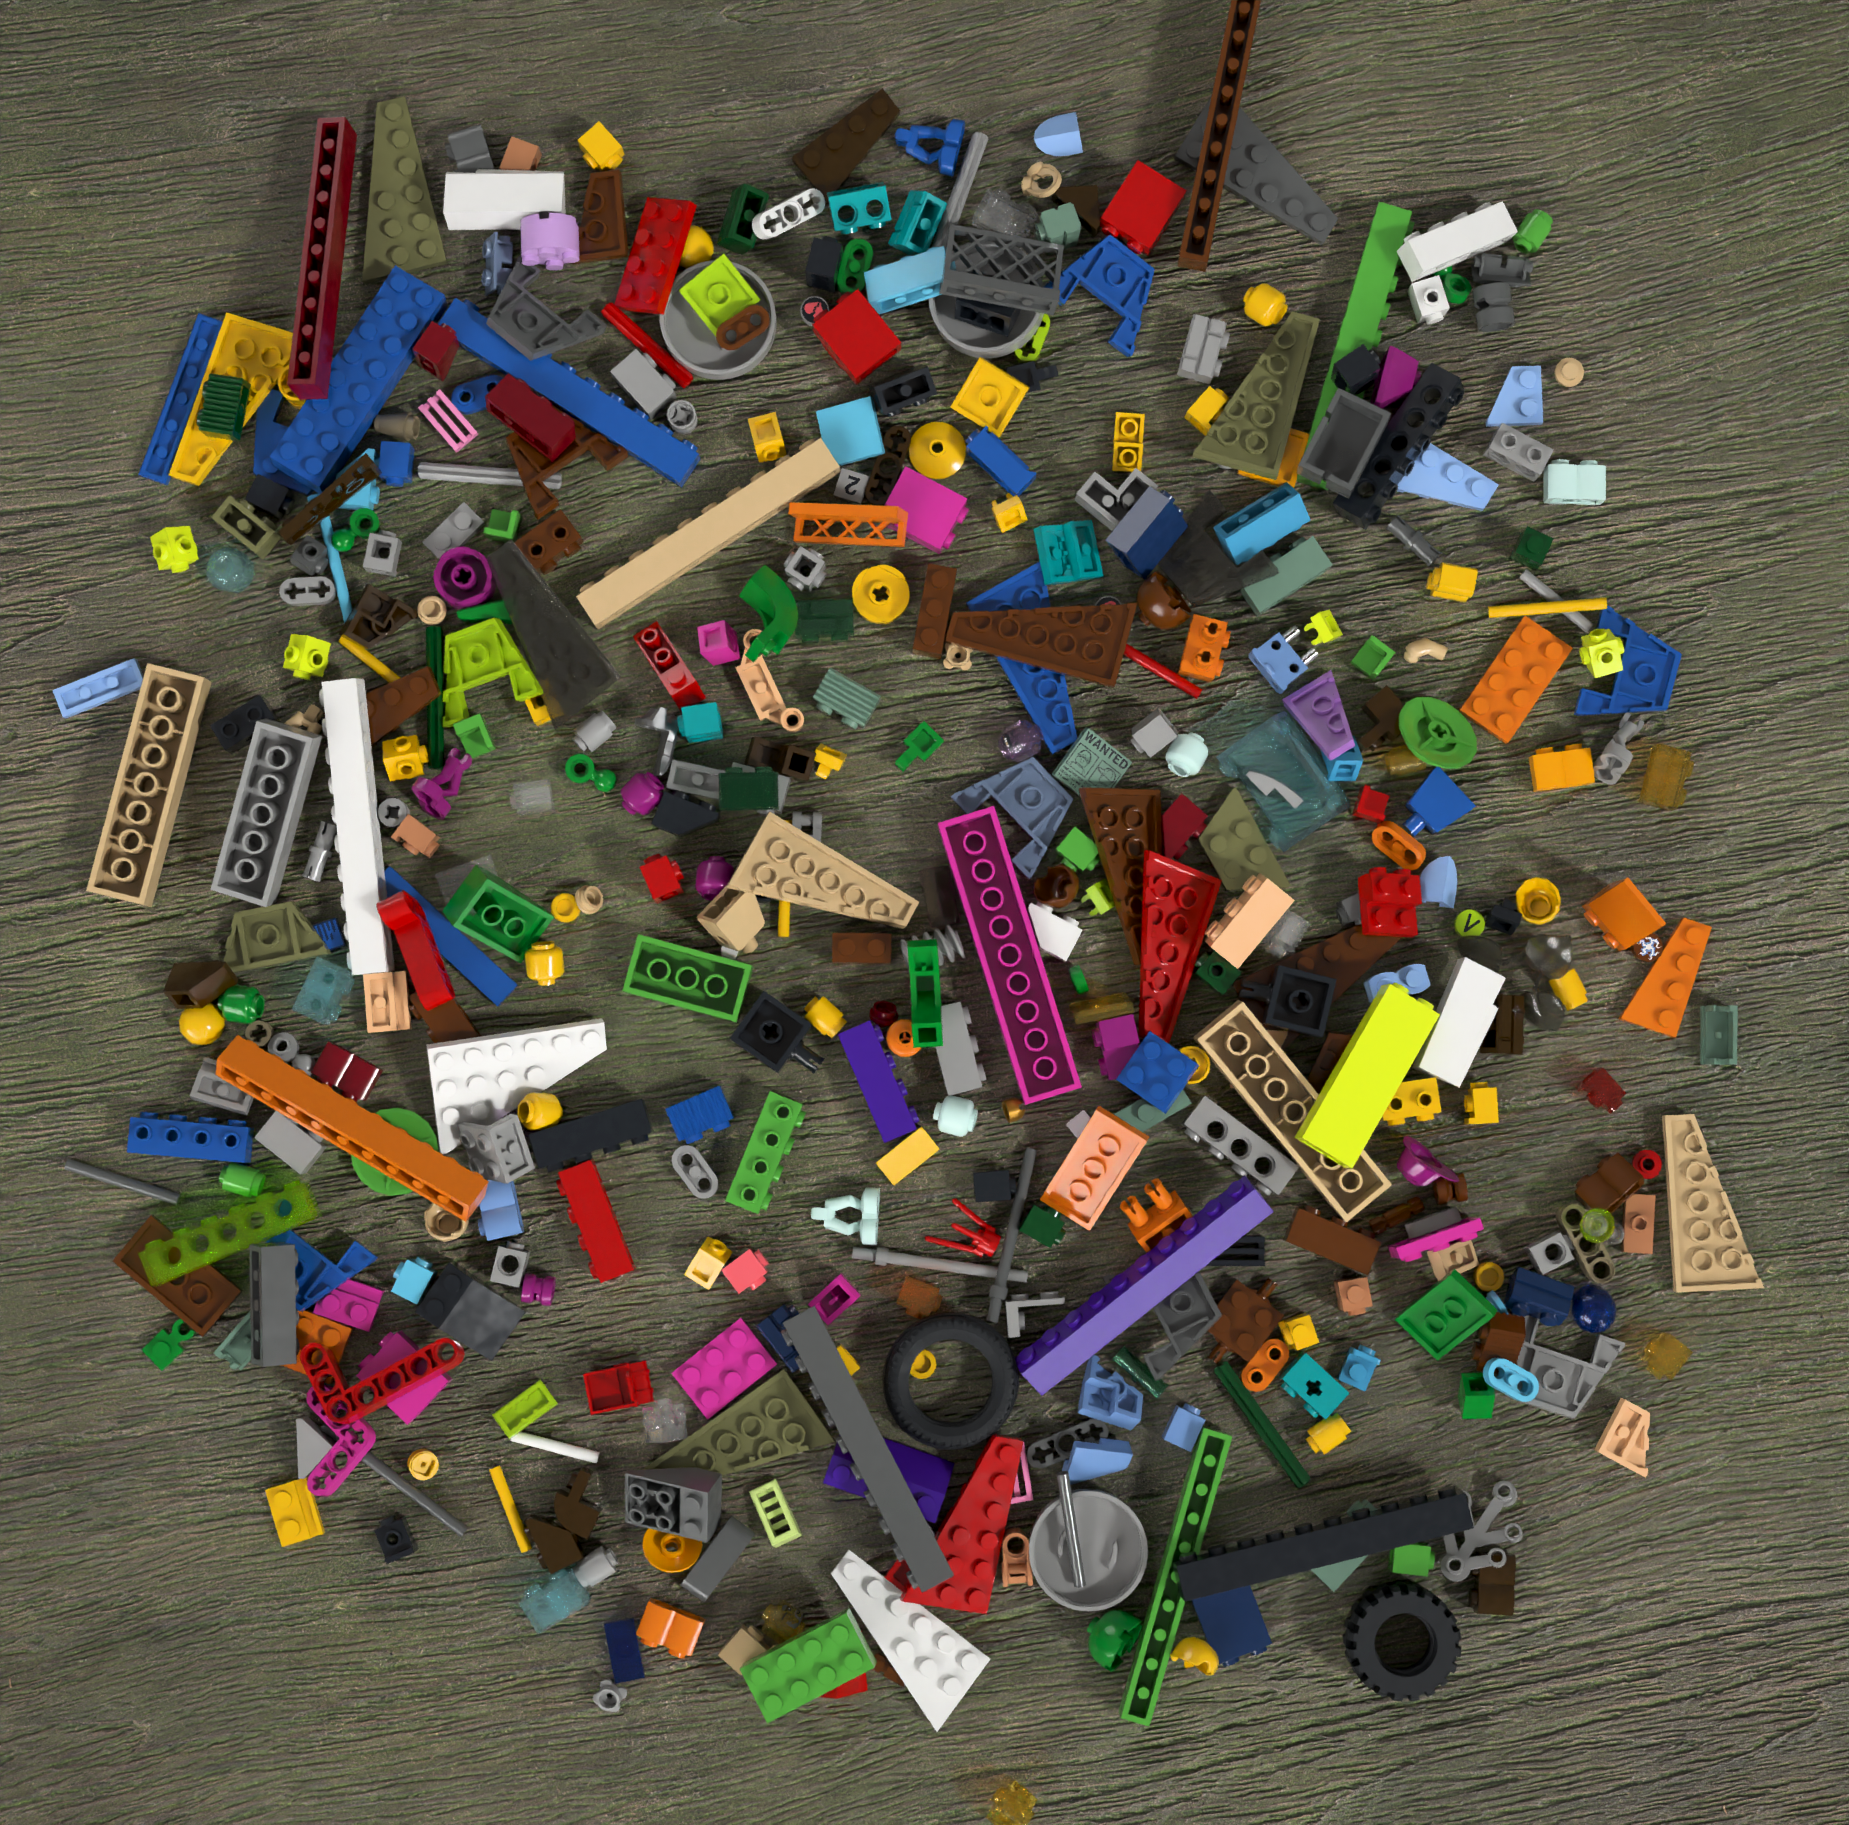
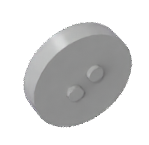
(976, 340)
(696, 346)
(1110, 1545)

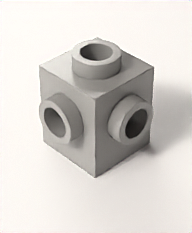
(800, 560)

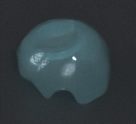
(230, 570)

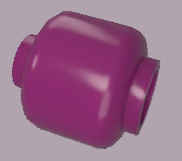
(642, 793)
(712, 876)

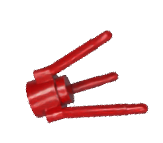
(983, 1240)

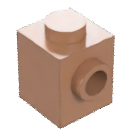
(1353, 1295)

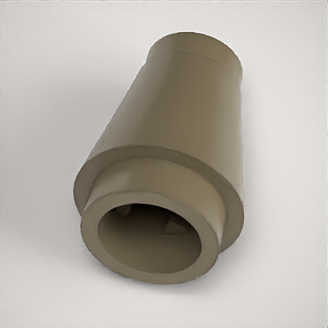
(399, 425)

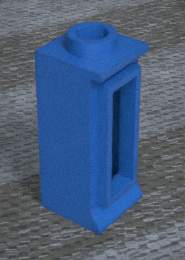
(999, 461)

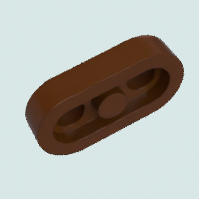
(743, 327)

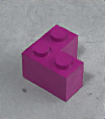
(1117, 1043)

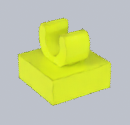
(1326, 627)

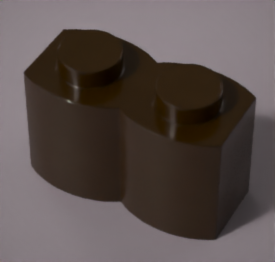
(1494, 1587)

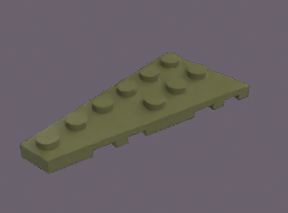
(400, 208)

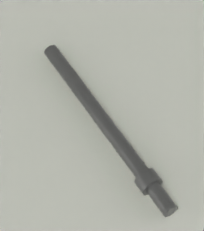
(998, 1291)
(407, 1488)

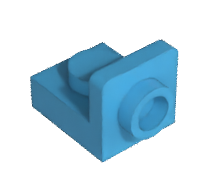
(1358, 1367)

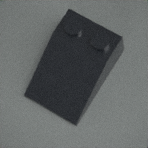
(470, 1311)

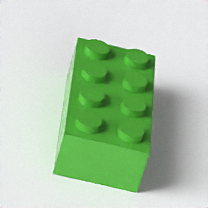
(688, 978)
(808, 1665)

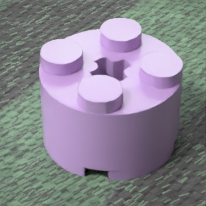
(549, 240)

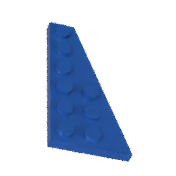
(1040, 690)

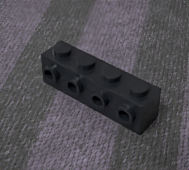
(591, 1134)

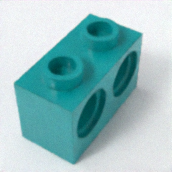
(858, 198)
(700, 722)

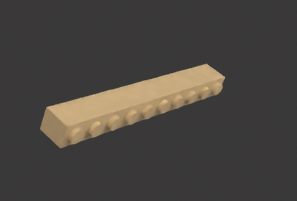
(708, 533)

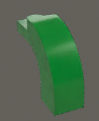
(777, 609)
(925, 993)

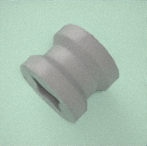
(396, 815)

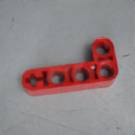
(418, 947)

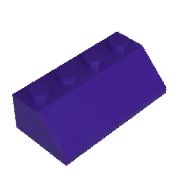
(924, 1474)

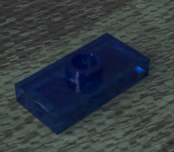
(624, 1650)

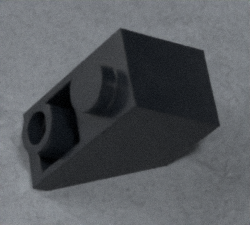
(681, 816)

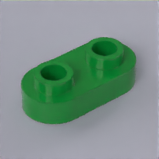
(852, 268)

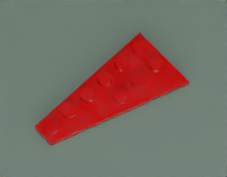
(1174, 923)
(975, 1531)

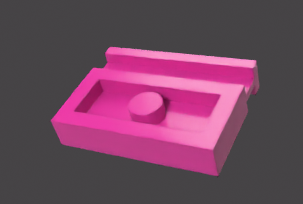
(351, 1304)

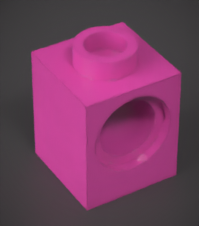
(718, 642)

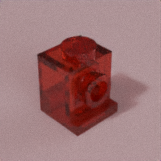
(1602, 1090)

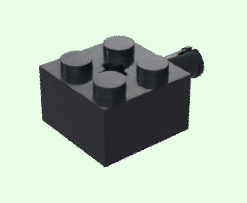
(1278, 995)
(789, 1043)

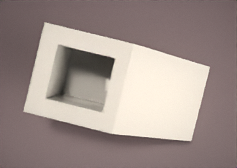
(1052, 933)

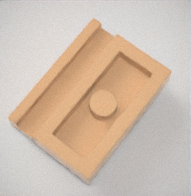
(387, 1001)

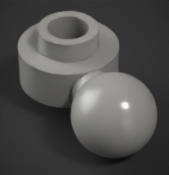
(291, 1054)

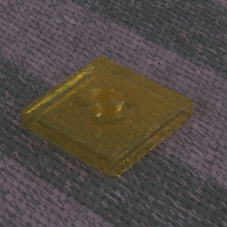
(1101, 1008)

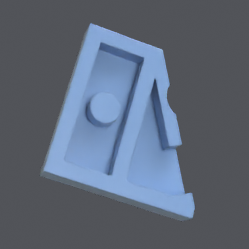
(1519, 399)

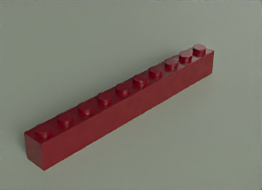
(322, 259)

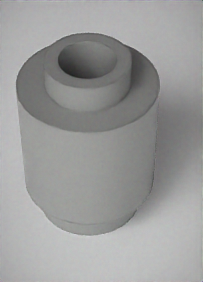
(593, 731)
(595, 1566)

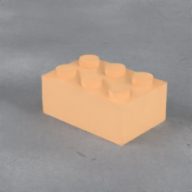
(1247, 919)

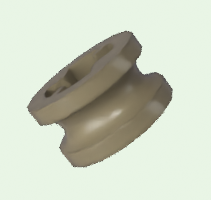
(253, 1027)

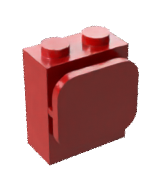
(1142, 208)
(856, 336)

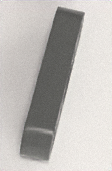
(1049, 1459)

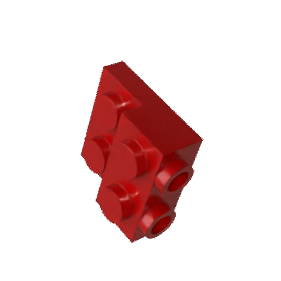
(1389, 902)

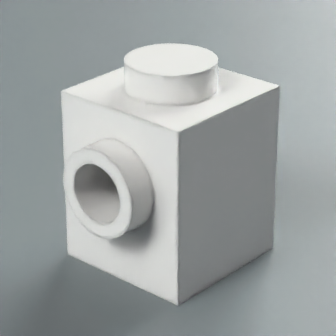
(1428, 300)

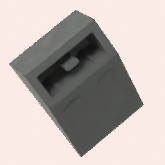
(674, 1501)

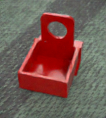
(618, 1387)

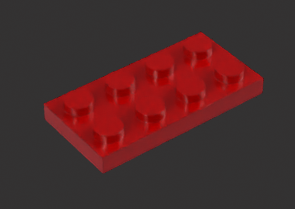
(655, 255)

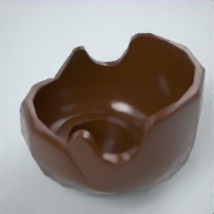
(1057, 887)

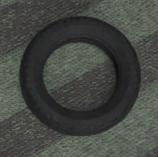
(950, 1434)

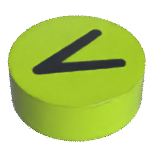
(1469, 923)

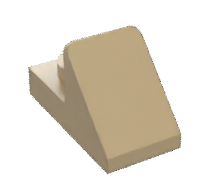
(1458, 1256)

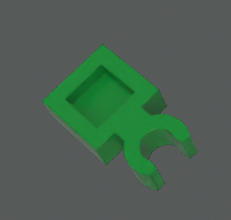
(166, 1346)

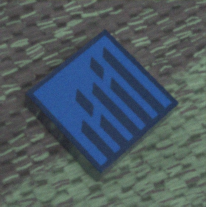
(331, 933)

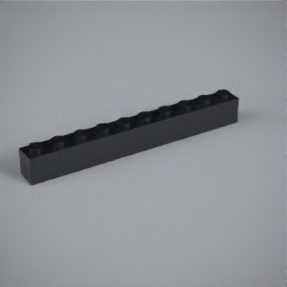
(1322, 1544)

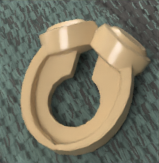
(1037, 171)

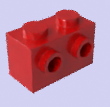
(662, 877)

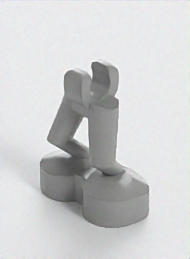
(1615, 756)

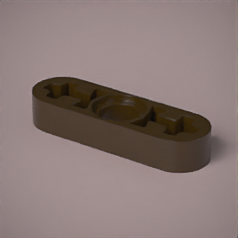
(888, 444)

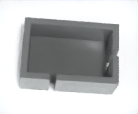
(1344, 445)

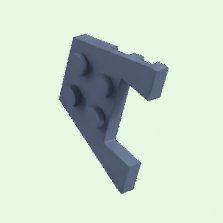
(1031, 801)

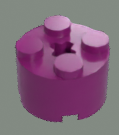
(449, 578)

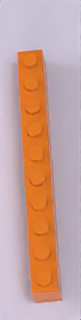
(351, 1127)

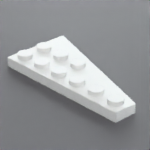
(923, 1650)

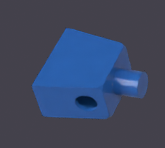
(1436, 804)

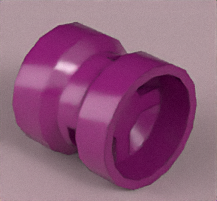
(538, 1289)

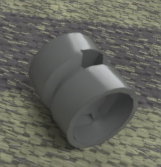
(1493, 307)

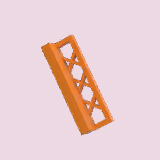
(849, 513)

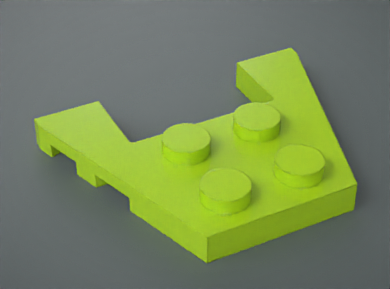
(478, 657)

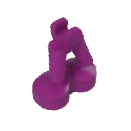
(432, 795)

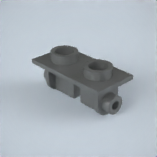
(1488, 269)

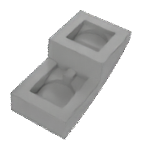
(1267, 783)

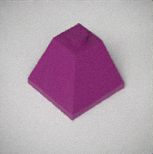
(1395, 379)

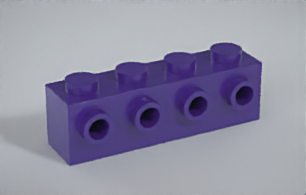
(877, 1081)

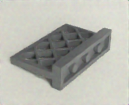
(999, 288)

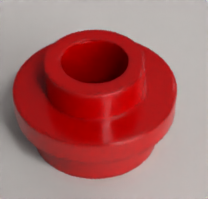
(1638, 1159)

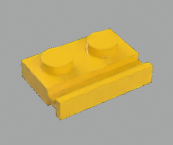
(294, 1512)

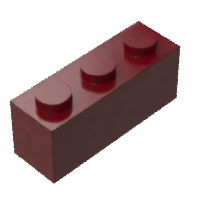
(531, 416)

